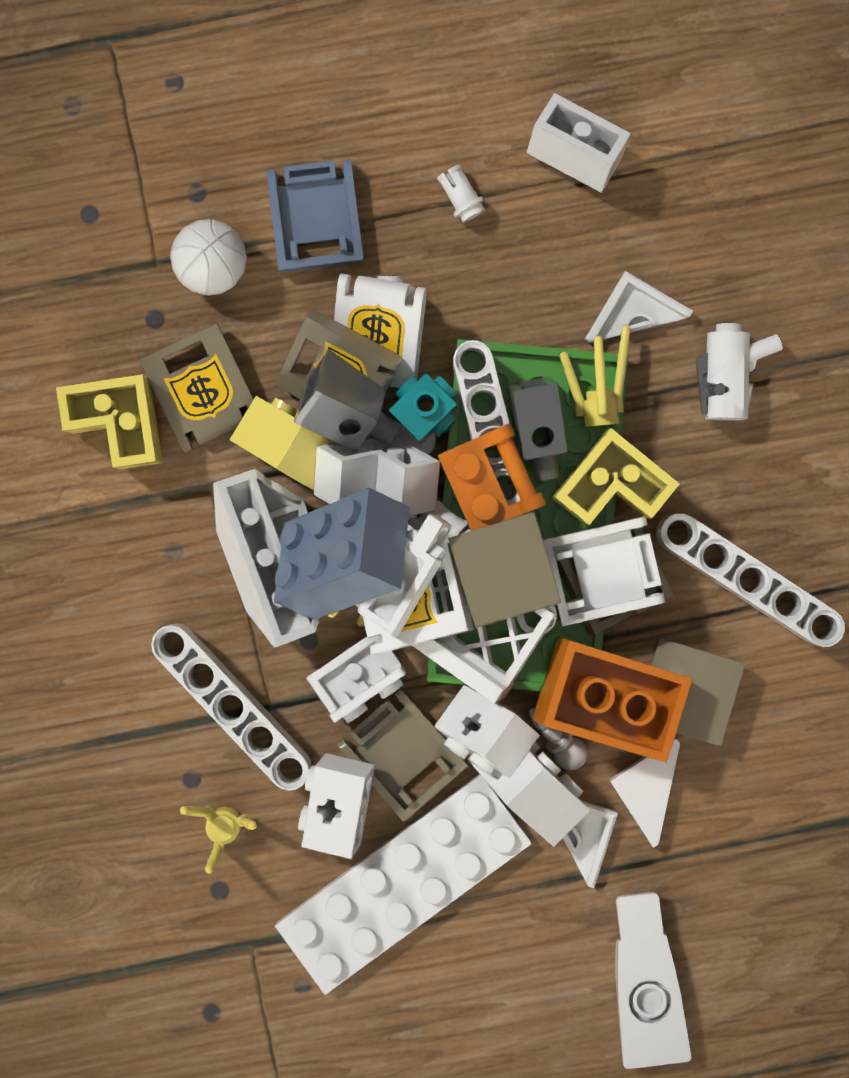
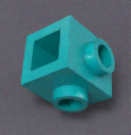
(419, 423)

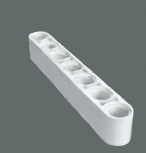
(486, 382)

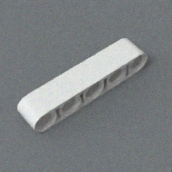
(770, 583)
(211, 698)

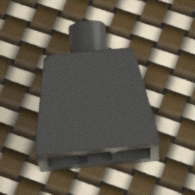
(344, 404)
(537, 405)

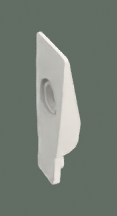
(647, 987)

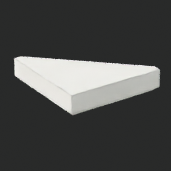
(637, 306)
(646, 791)
(590, 839)

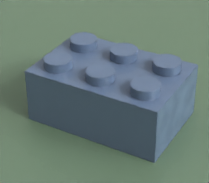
(342, 554)

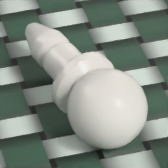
(568, 751)

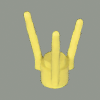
(600, 406)
(221, 827)

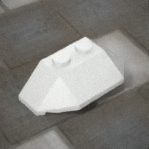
(249, 527)

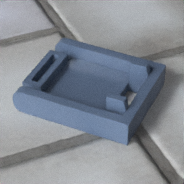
(314, 210)

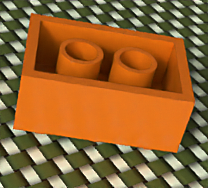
(612, 700)

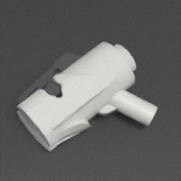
(726, 369)

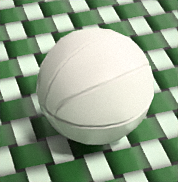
(208, 257)

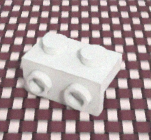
(356, 678)

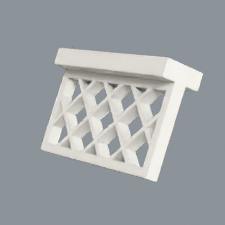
(469, 665)

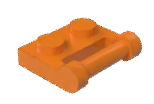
(477, 485)

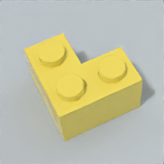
(121, 407)
(275, 438)
(612, 469)

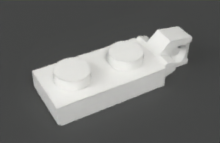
(421, 562)

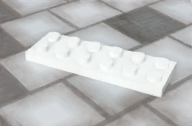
(402, 883)

